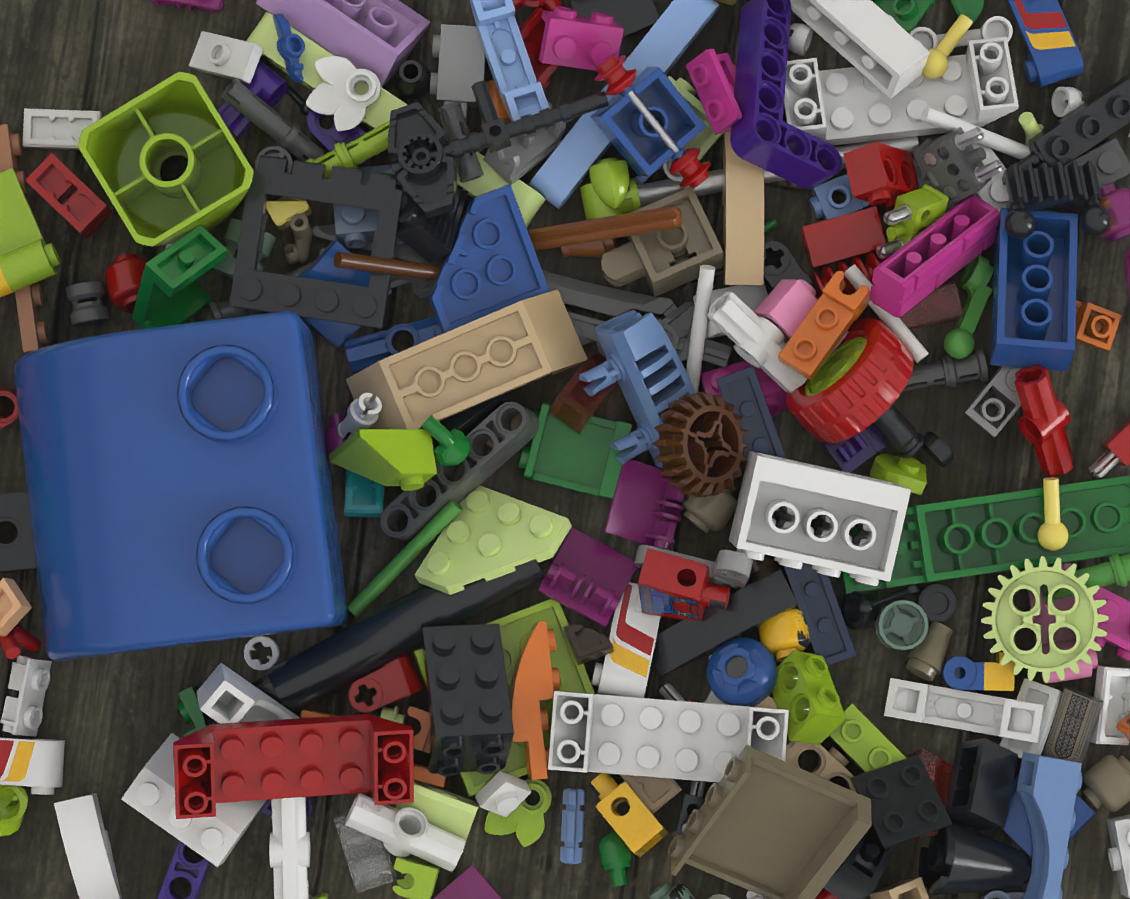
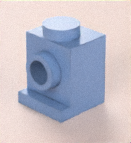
(822, 202)

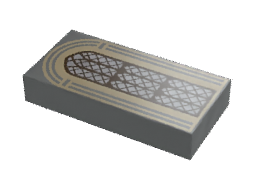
(1073, 726)

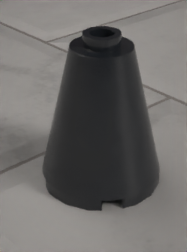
(970, 863)

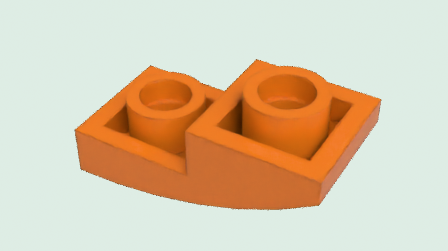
(1095, 325)

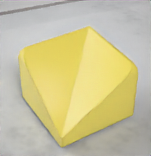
(285, 208)

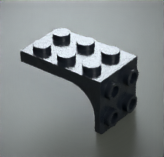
(467, 699)

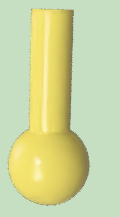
(937, 61)
(1052, 534)

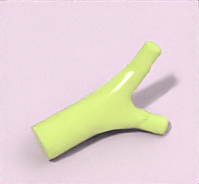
(1030, 126)

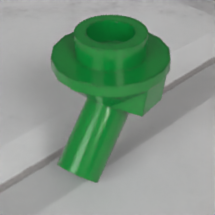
(452, 445)

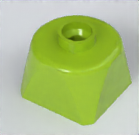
(139, 136)

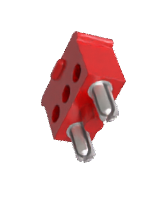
(1117, 451)

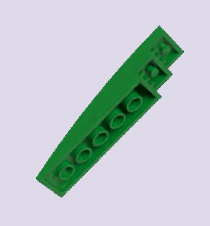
(1002, 531)

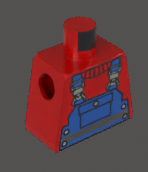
(678, 587)

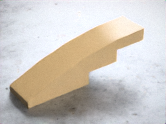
(742, 219)

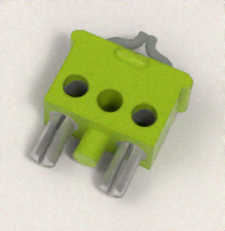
(911, 216)

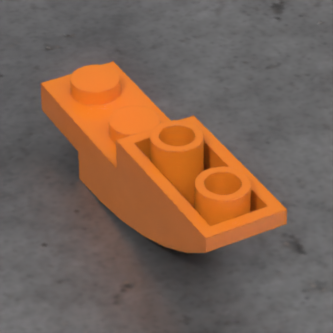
(530, 683)

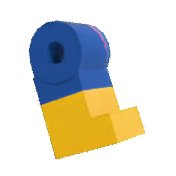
(963, 674)

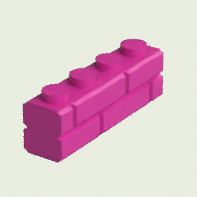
(934, 255)

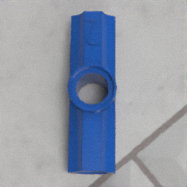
(377, 346)

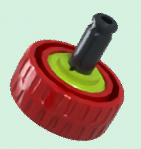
(859, 390)

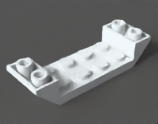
(850, 109)
(658, 735)

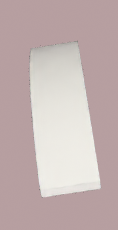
(964, 710)

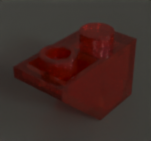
(574, 405)

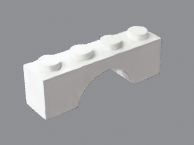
(233, 699)

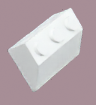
(210, 837)

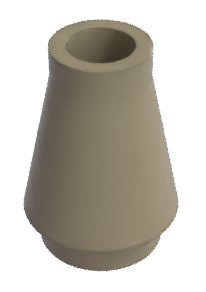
(928, 657)

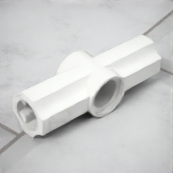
(754, 338)
(389, 826)
(290, 848)

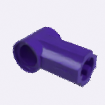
(266, 86)

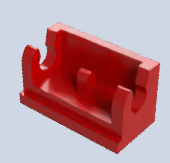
(842, 236)

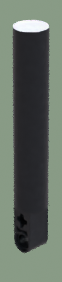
(383, 638)

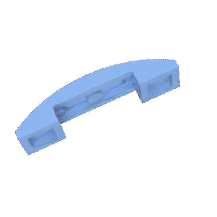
(508, 58)

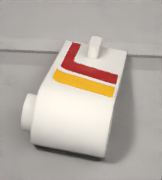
(633, 639)
(32, 764)

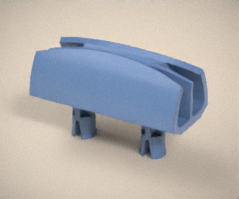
(647, 373)

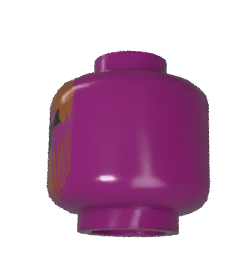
(1118, 205)

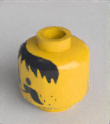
(785, 633)

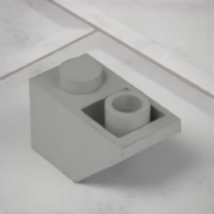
(996, 401)

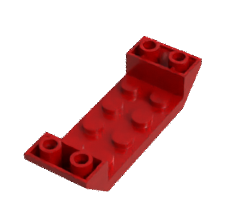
(293, 761)

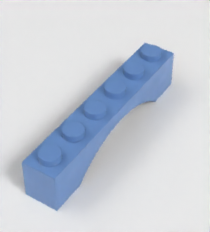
(1049, 796)

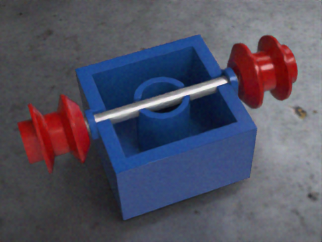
(649, 121)

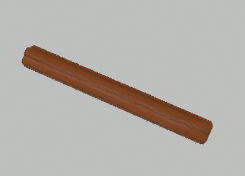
(606, 228)

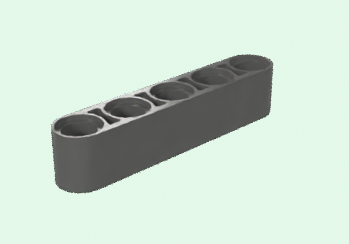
(477, 470)

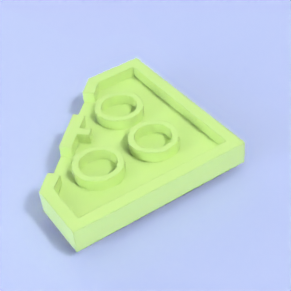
(490, 540)

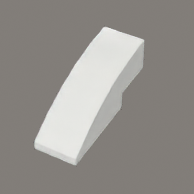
(88, 848)

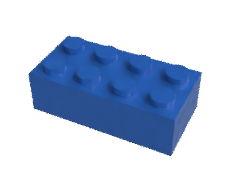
(1035, 293)

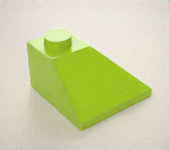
(389, 456)

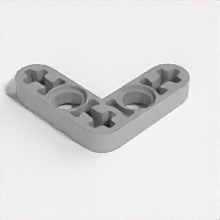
(728, 569)

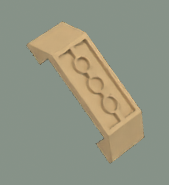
(472, 363)

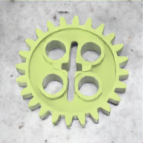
(1008, 620)

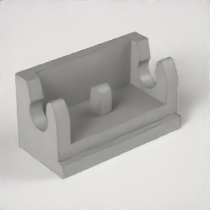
(525, 152)

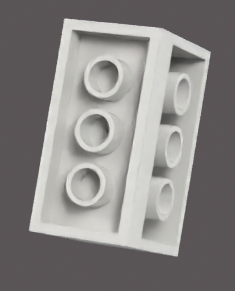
(841, 502)

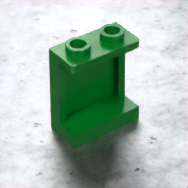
(170, 280)
(573, 459)

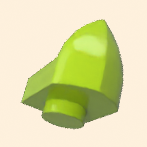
(610, 180)
(900, 470)

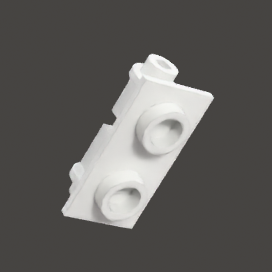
(25, 713)

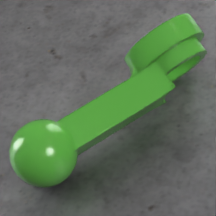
(976, 275)

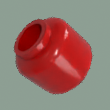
(124, 280)

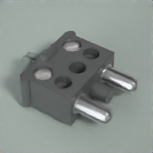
(955, 165)

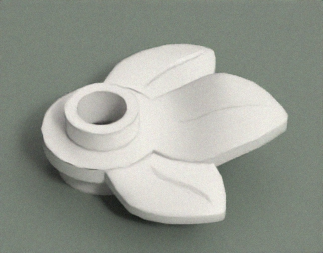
(337, 92)

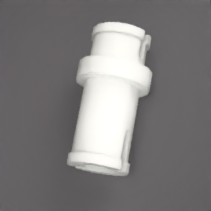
(361, 415)

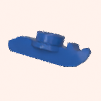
(289, 47)

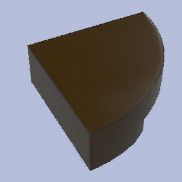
(587, 643)

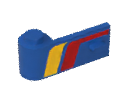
(1049, 41)

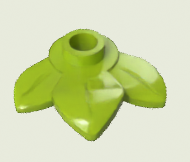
(525, 820)

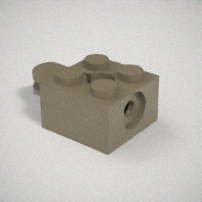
(653, 252)

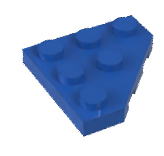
(488, 264)

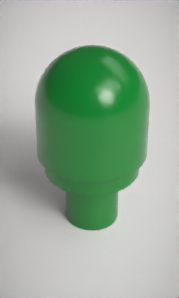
(615, 857)

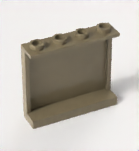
(772, 828)

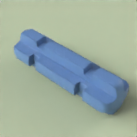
(572, 826)

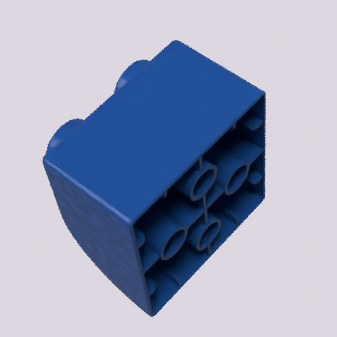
(180, 486)

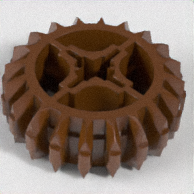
(700, 444)

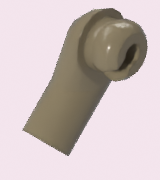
(303, 238)

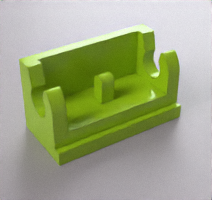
(419, 880)

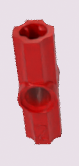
(1044, 420)

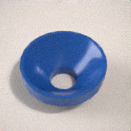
(752, 686)

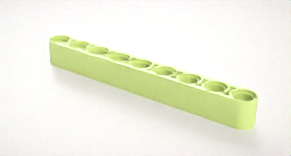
(379, 113)

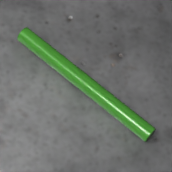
(404, 557)

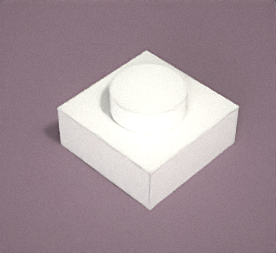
(502, 794)

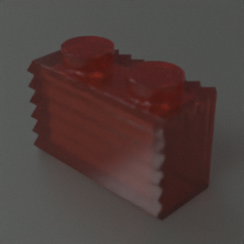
(937, 308)

